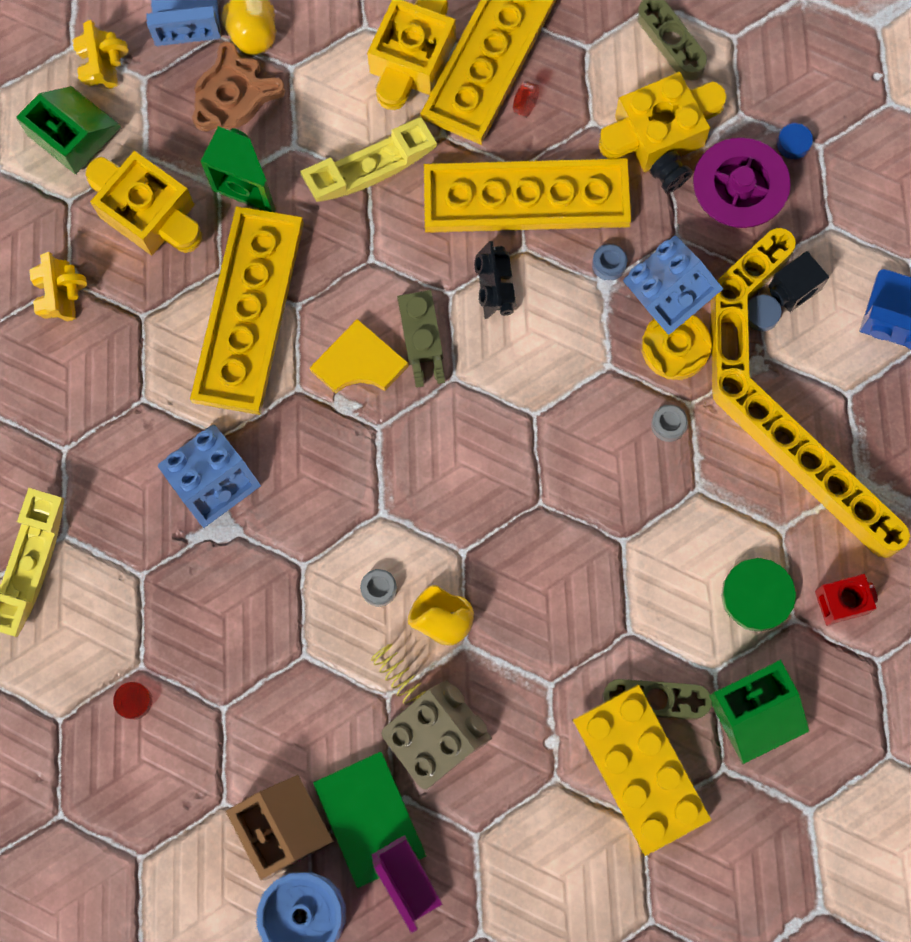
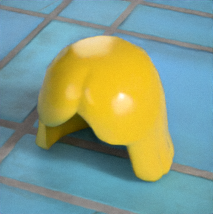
(250, 24)
(433, 618)

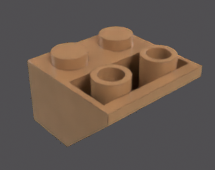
(279, 827)

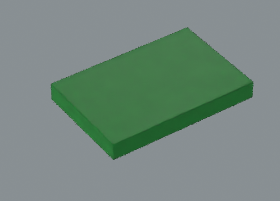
(366, 814)

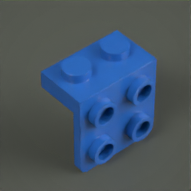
(889, 309)

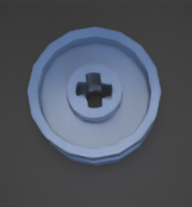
(306, 891)

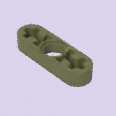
(672, 52)
(685, 692)

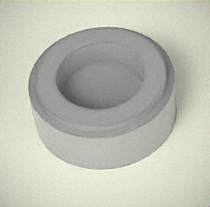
(669, 423)
(378, 588)

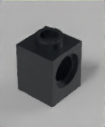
(798, 282)

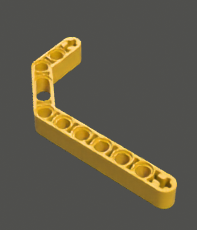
(776, 418)

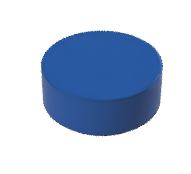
(794, 141)

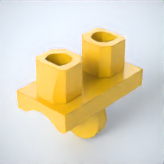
(103, 54)
(59, 285)

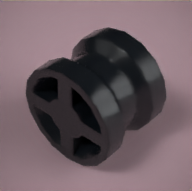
(670, 171)

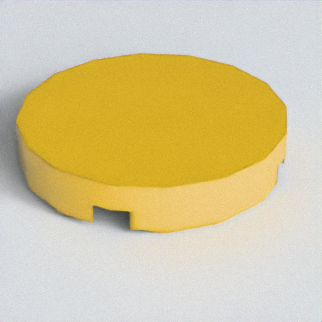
(681, 352)

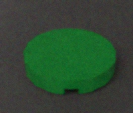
(758, 594)

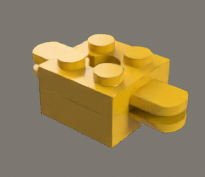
(410, 49)
(677, 127)
(143, 203)

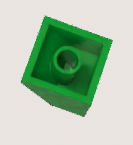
(235, 169)

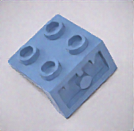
(183, 21)
(672, 284)
(208, 475)

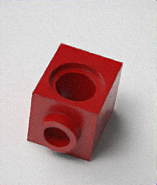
(832, 605)

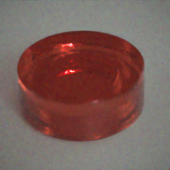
(525, 98)
(132, 700)

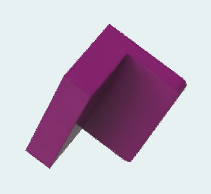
(406, 881)

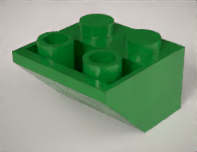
(67, 126)
(760, 711)

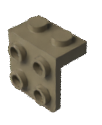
(435, 734)

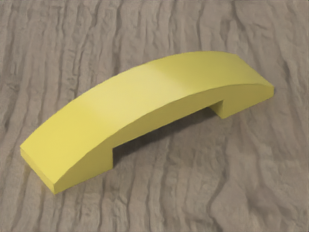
(370, 165)
(29, 559)

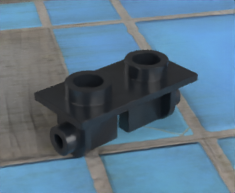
(492, 266)

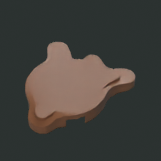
(230, 92)

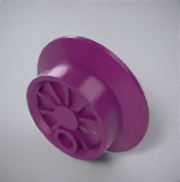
(741, 182)

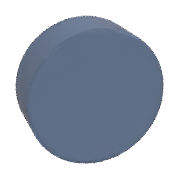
(609, 262)
(763, 313)

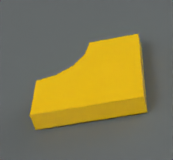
(358, 358)

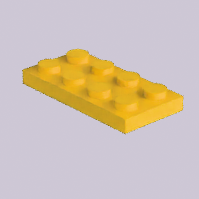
(641, 770)

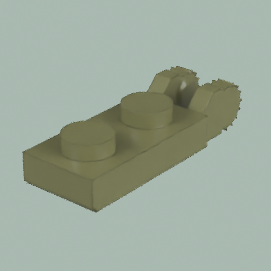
(421, 334)

